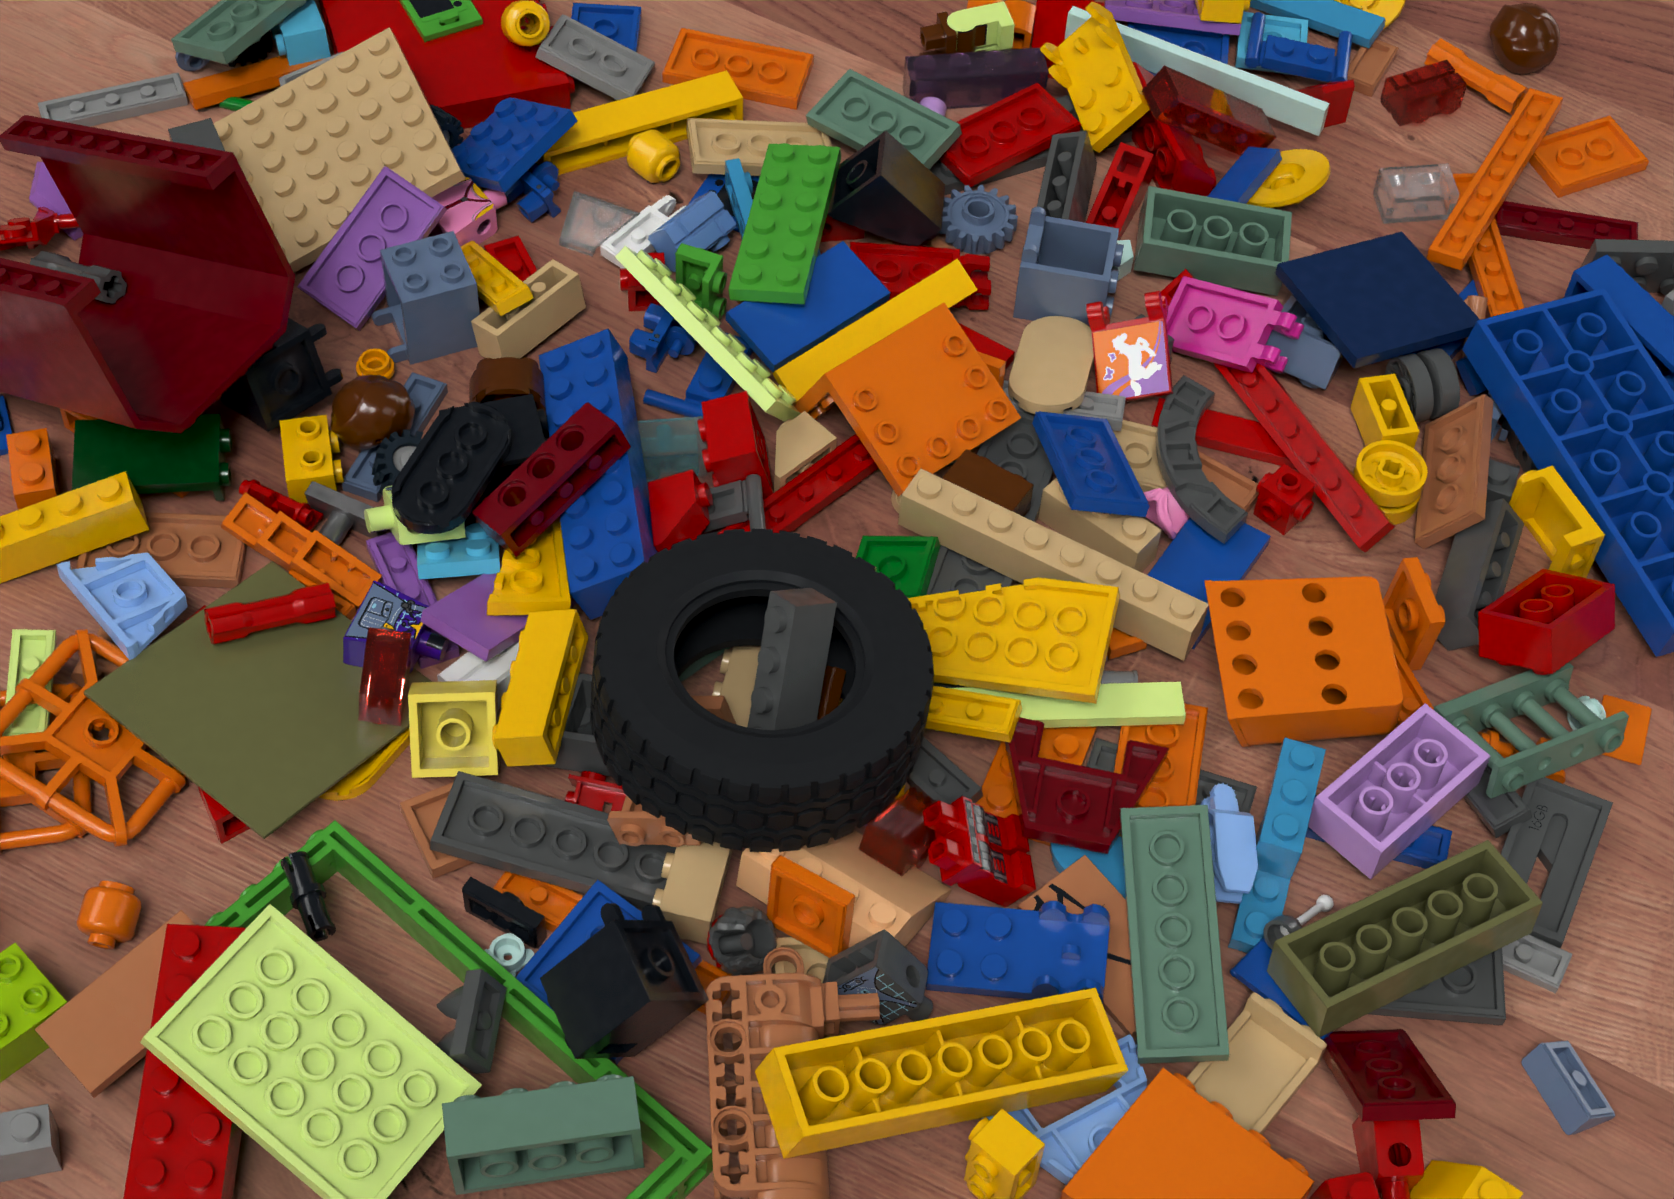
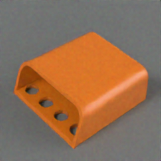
(1304, 658)

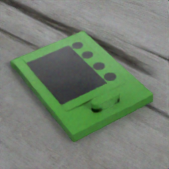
(441, 17)

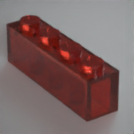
(1207, 112)

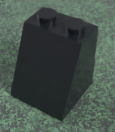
(888, 193)

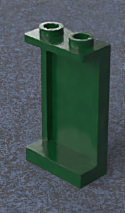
(154, 458)

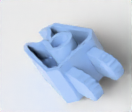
(1231, 845)

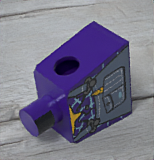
(393, 611)

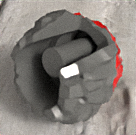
(741, 940)

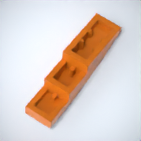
(299, 549)

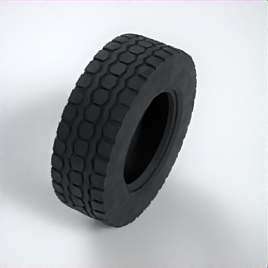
(739, 780)

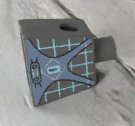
(884, 968)

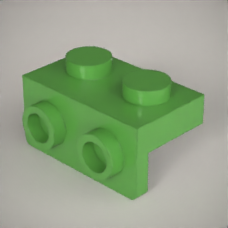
(703, 276)

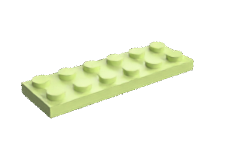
(704, 329)

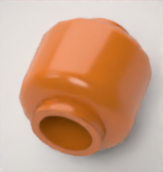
(109, 914)

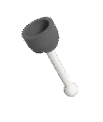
(1286, 924)

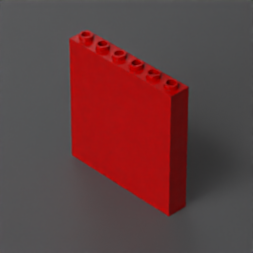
(459, 71)

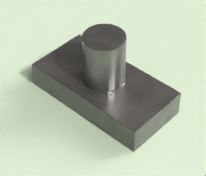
(341, 512)

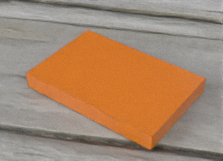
(1586, 156)

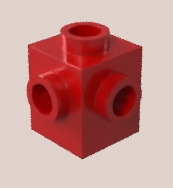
(1284, 498)

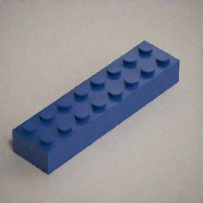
(610, 523)

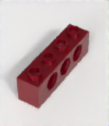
(551, 479)

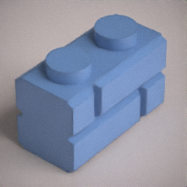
(699, 224)

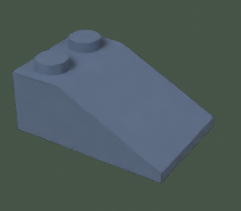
(1311, 356)

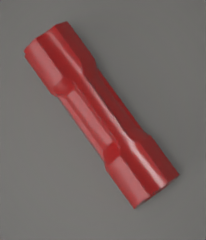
(240, 619)

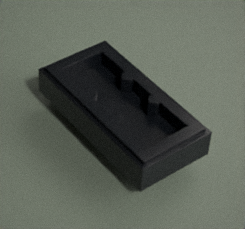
(504, 912)

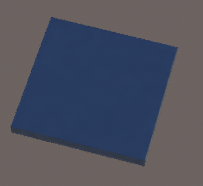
(1377, 299)

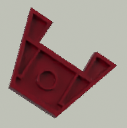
(1073, 801)

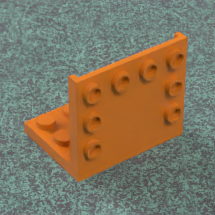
(916, 397)

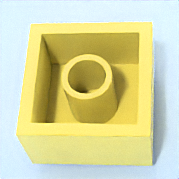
(453, 728)

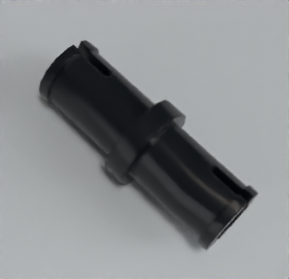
(308, 896)

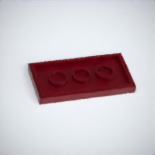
(1386, 1076)

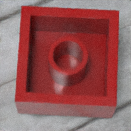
(734, 441)

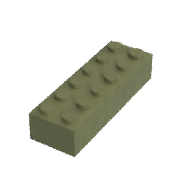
(1403, 937)

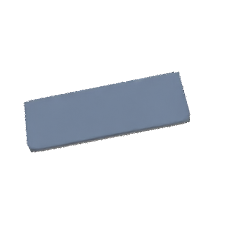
(1567, 1087)

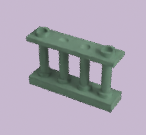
(1525, 696)

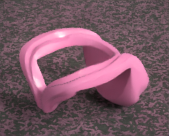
(1165, 511)

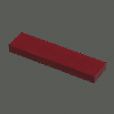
(1560, 226)

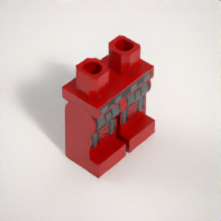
(980, 851)

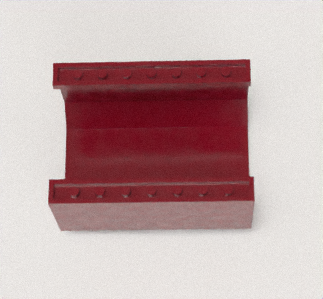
(198, 269)

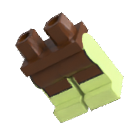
(970, 30)

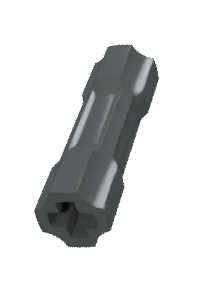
(108, 280)

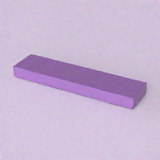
(399, 571)

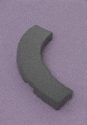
(1183, 467)

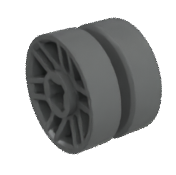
(1427, 382)

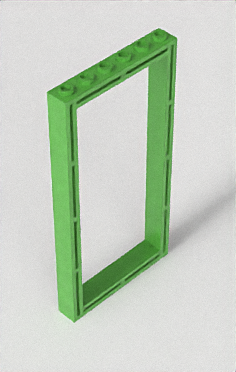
(335, 849)

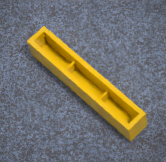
(606, 129)

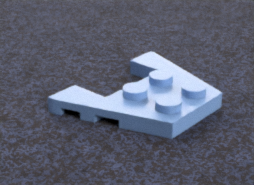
(1078, 1135)

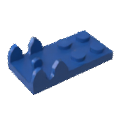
(1018, 950)

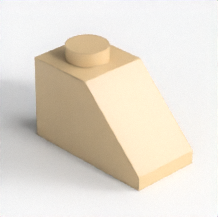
(799, 446)

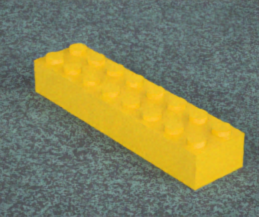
(938, 1071)

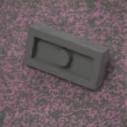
(477, 1014)

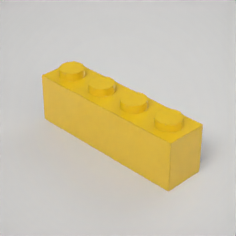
(69, 525)
(540, 688)

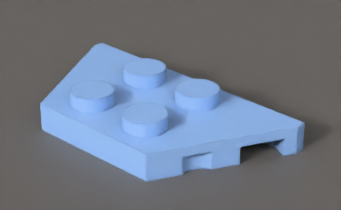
(127, 598)

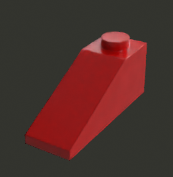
(1123, 188)

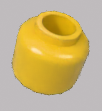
(514, 18)
(653, 156)

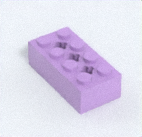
(1397, 790)

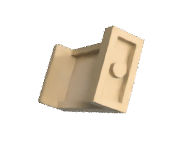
(1265, 1064)

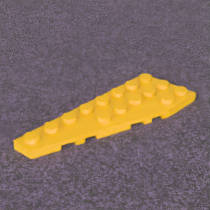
(1022, 637)

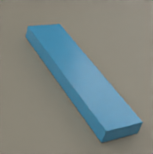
(1328, 17)

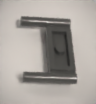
(737, 503)

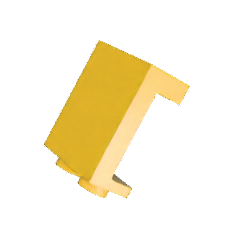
(1557, 521)

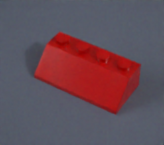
(1176, 154)

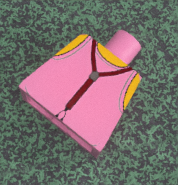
(469, 212)

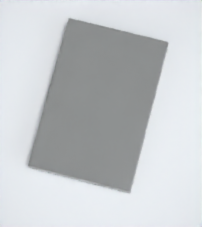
(594, 59)

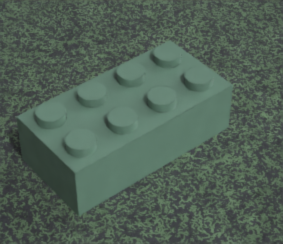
(1212, 239)
(543, 1134)

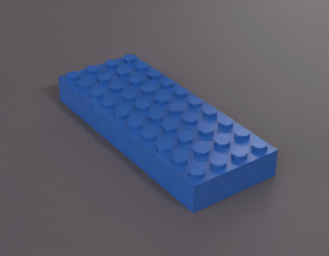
(1604, 418)

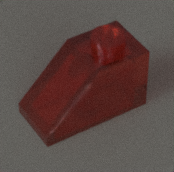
(385, 676)

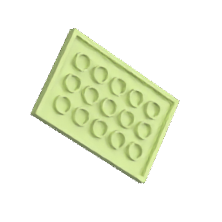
(310, 1062)

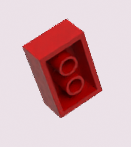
(1546, 621)

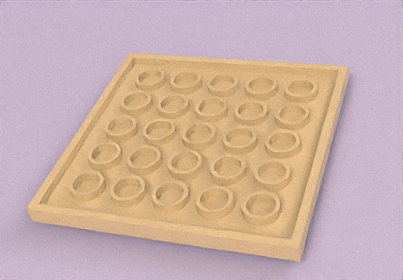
(327, 138)

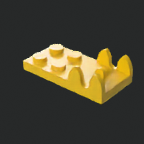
(1098, 77)

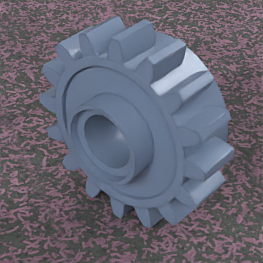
(978, 220)

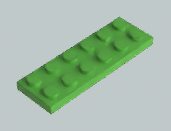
(785, 224)

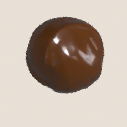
(1524, 37)
(370, 411)

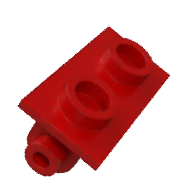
(277, 502)
(594, 791)

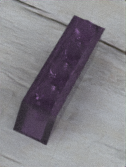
(973, 77)

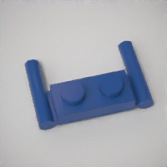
(1297, 57)
(707, 384)

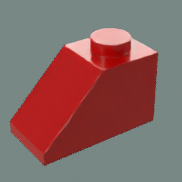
(678, 508)

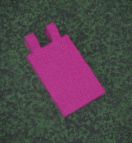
(1228, 325)

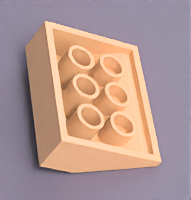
(880, 894)

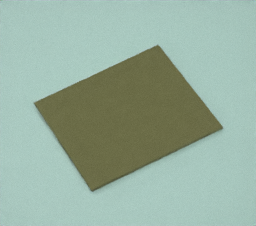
(253, 717)

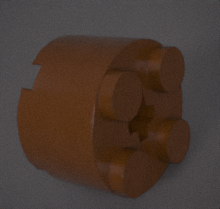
(507, 379)

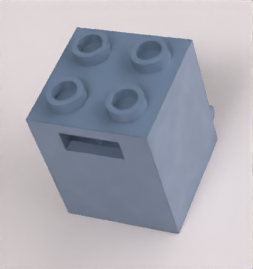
(1066, 268)
(428, 298)

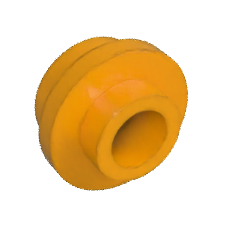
(375, 362)

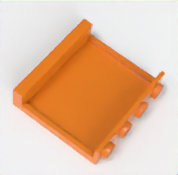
(1185, 1149)

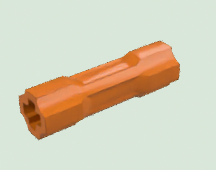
(1495, 87)

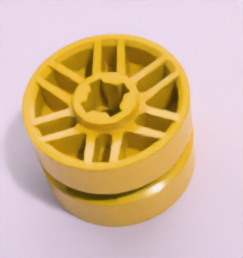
(1392, 477)

